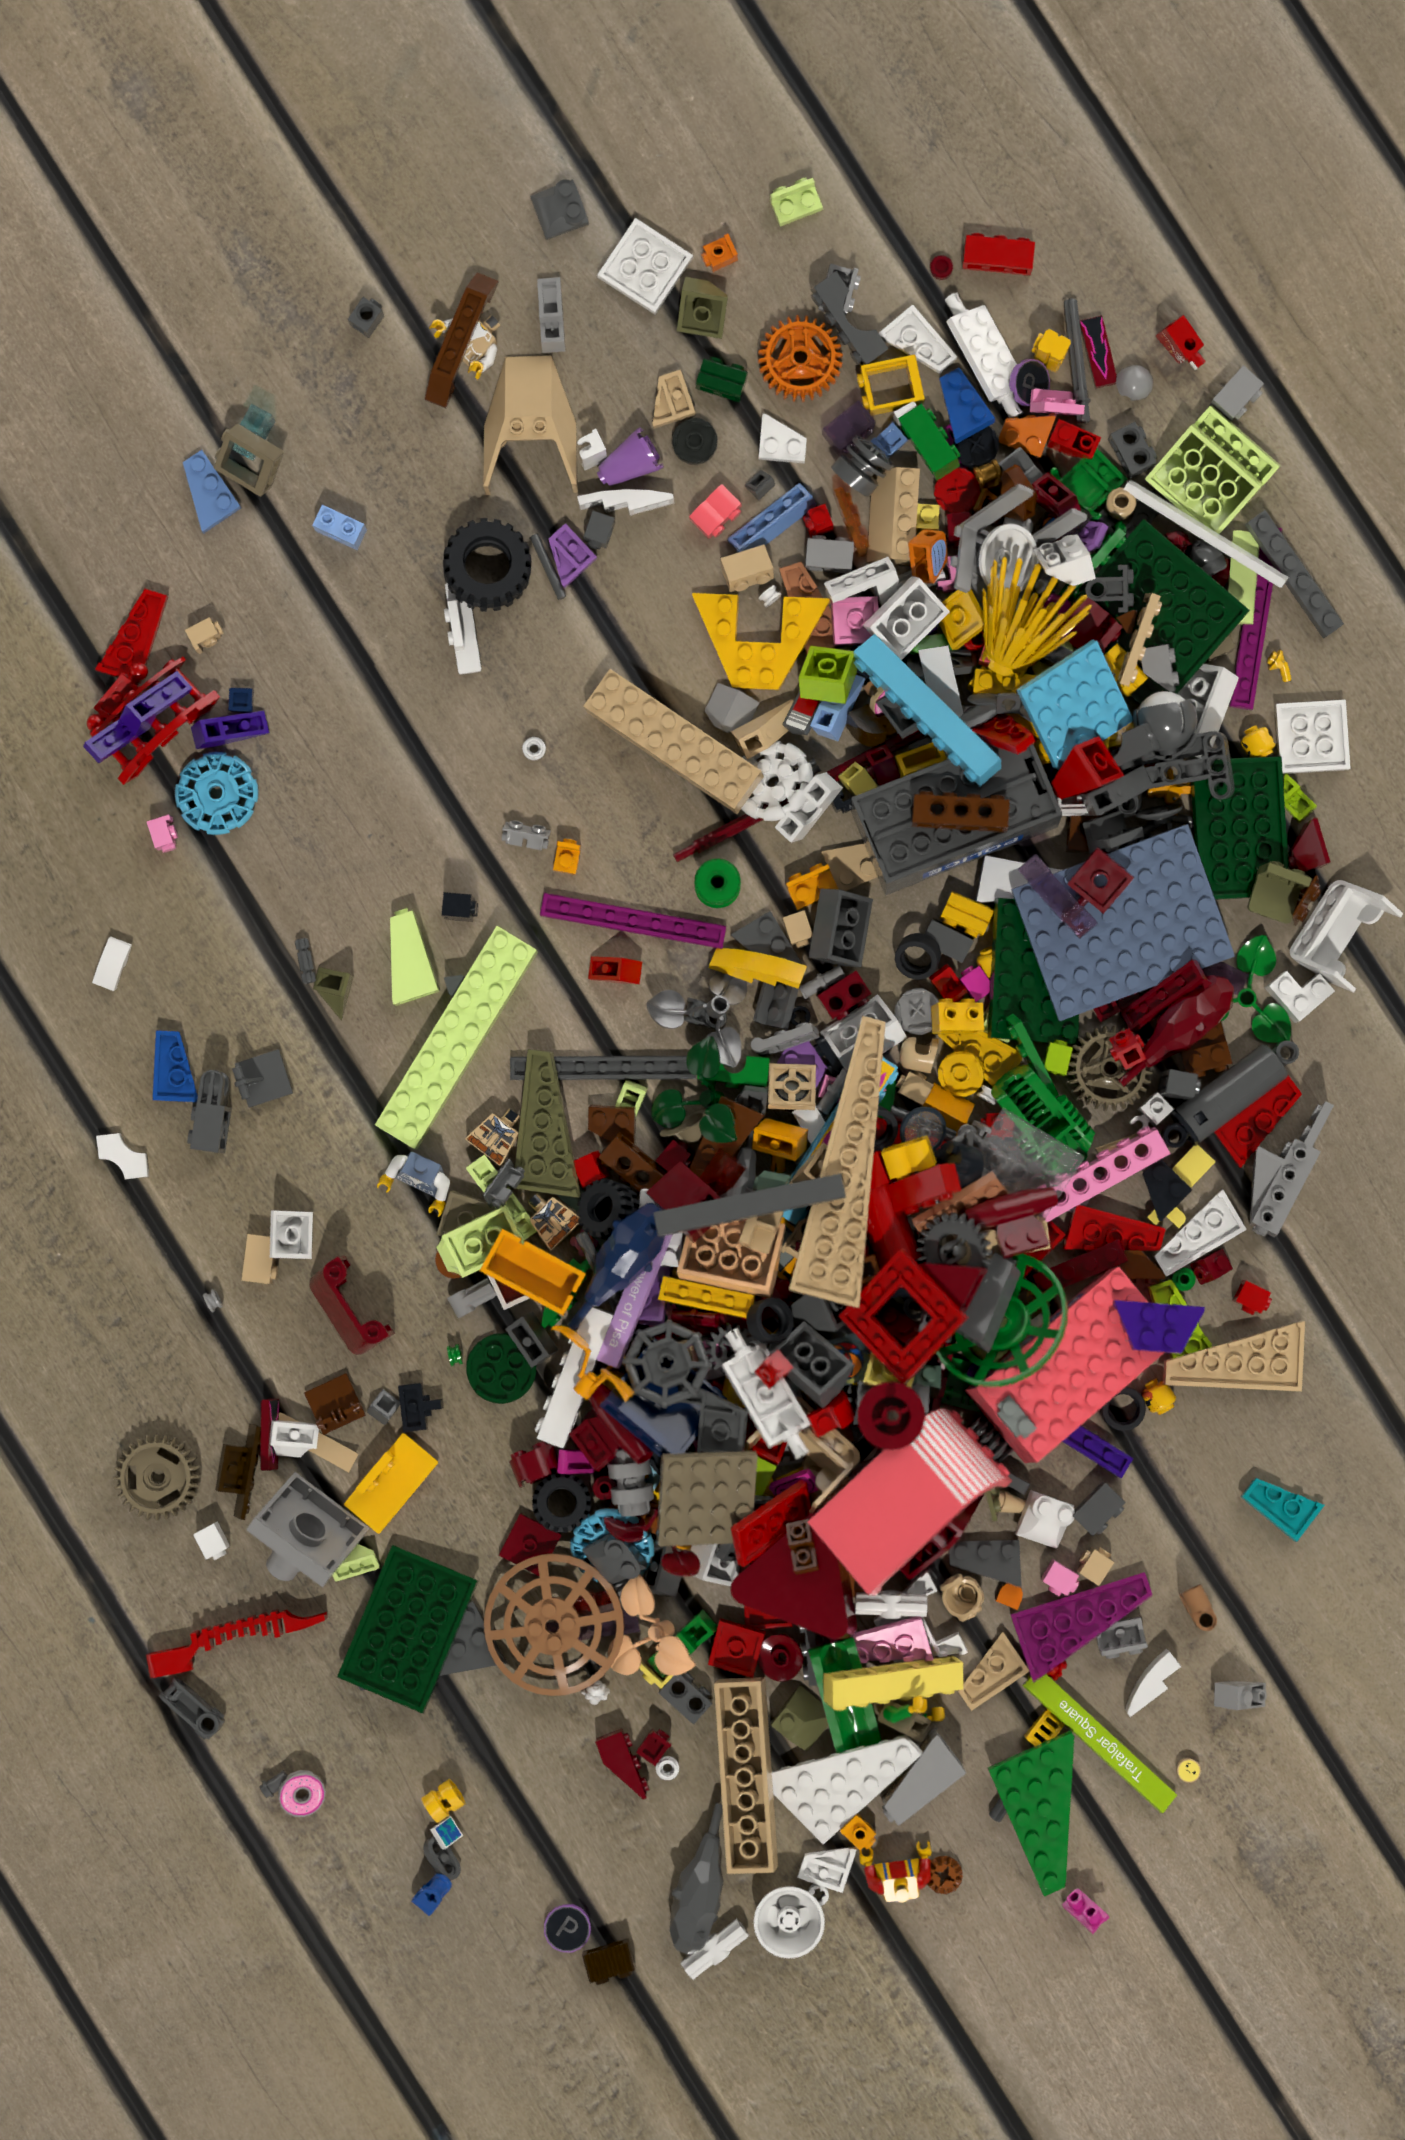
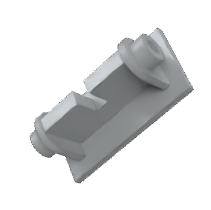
(517, 831)

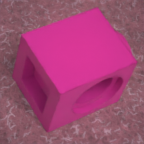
(975, 982)

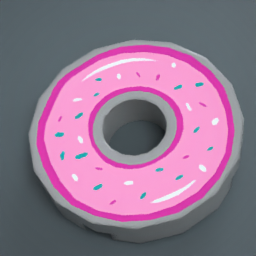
(301, 1806)

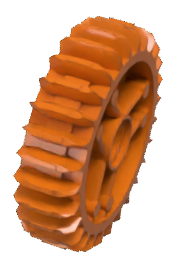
(785, 368)

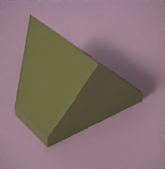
(334, 988)

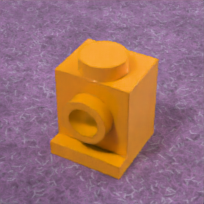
(855, 1824)

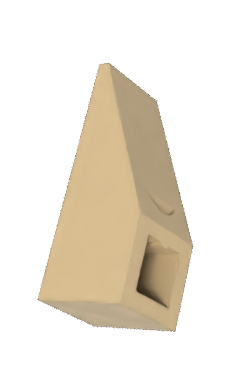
(762, 731)

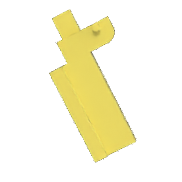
(1190, 1170)

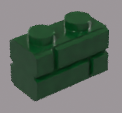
(722, 379)

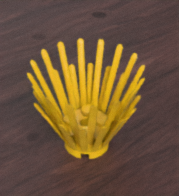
(1019, 644)

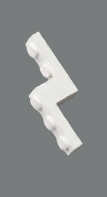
(879, 575)

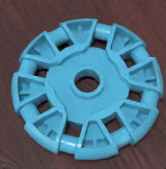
(230, 793)
(588, 1531)

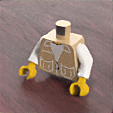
(482, 347)

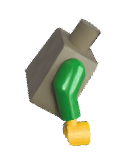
(907, 1718)

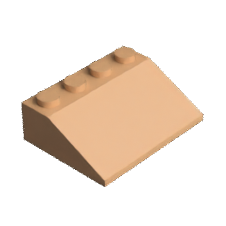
(724, 1263)

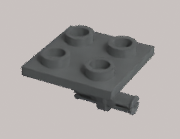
(262, 1078)

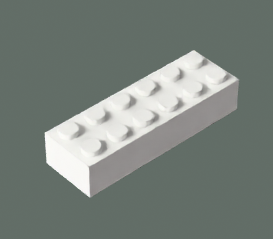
(566, 1403)

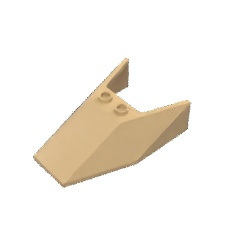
(527, 407)

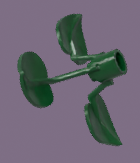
(719, 1121)

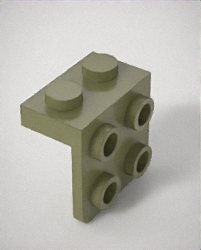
(1277, 891)

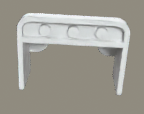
(1334, 925)

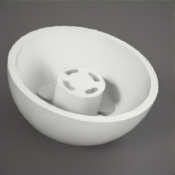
(798, 1931)

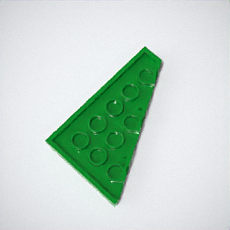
(1038, 1801)

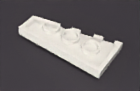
(1204, 1232)

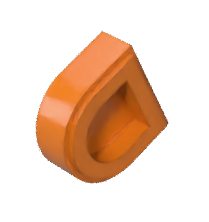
(1010, 1595)

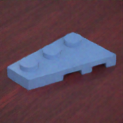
(209, 493)

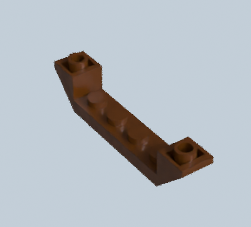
(476, 295)

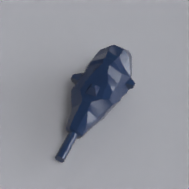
(622, 1258)

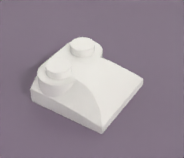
(291, 1234)
(1044, 1519)

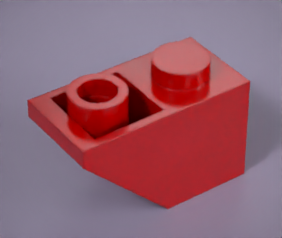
(1073, 440)

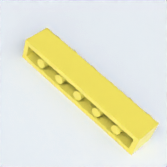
(892, 1682)

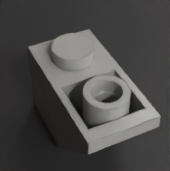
(1158, 666)
(1239, 1695)

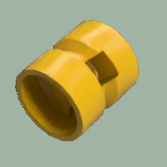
(435, 1802)

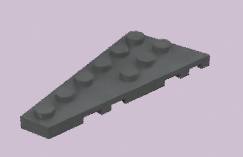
(470, 1646)

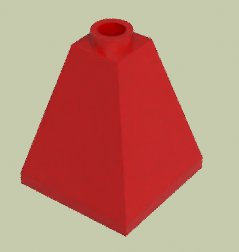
(1085, 769)

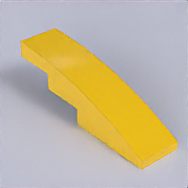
(758, 966)

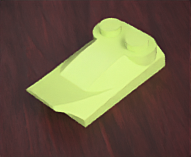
(469, 1245)

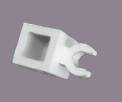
(1152, 1111)

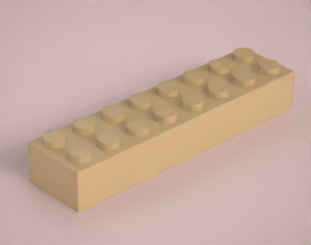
(673, 741)
(746, 1775)

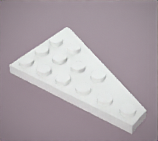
(837, 1787)

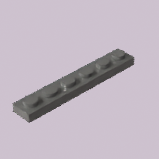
(1299, 581)

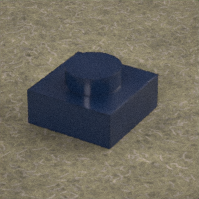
(241, 700)

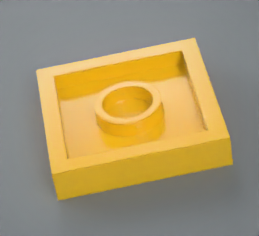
(963, 620)

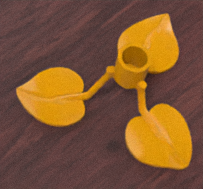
(589, 1382)

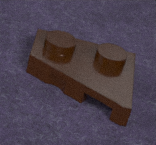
(610, 1120)

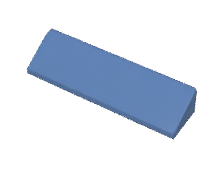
(773, 519)

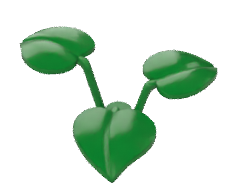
(1260, 959)

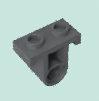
(1115, 588)

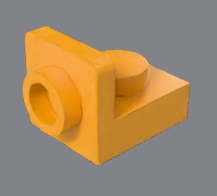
(567, 856)

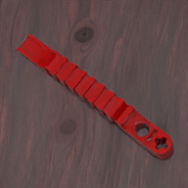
(180, 1658)

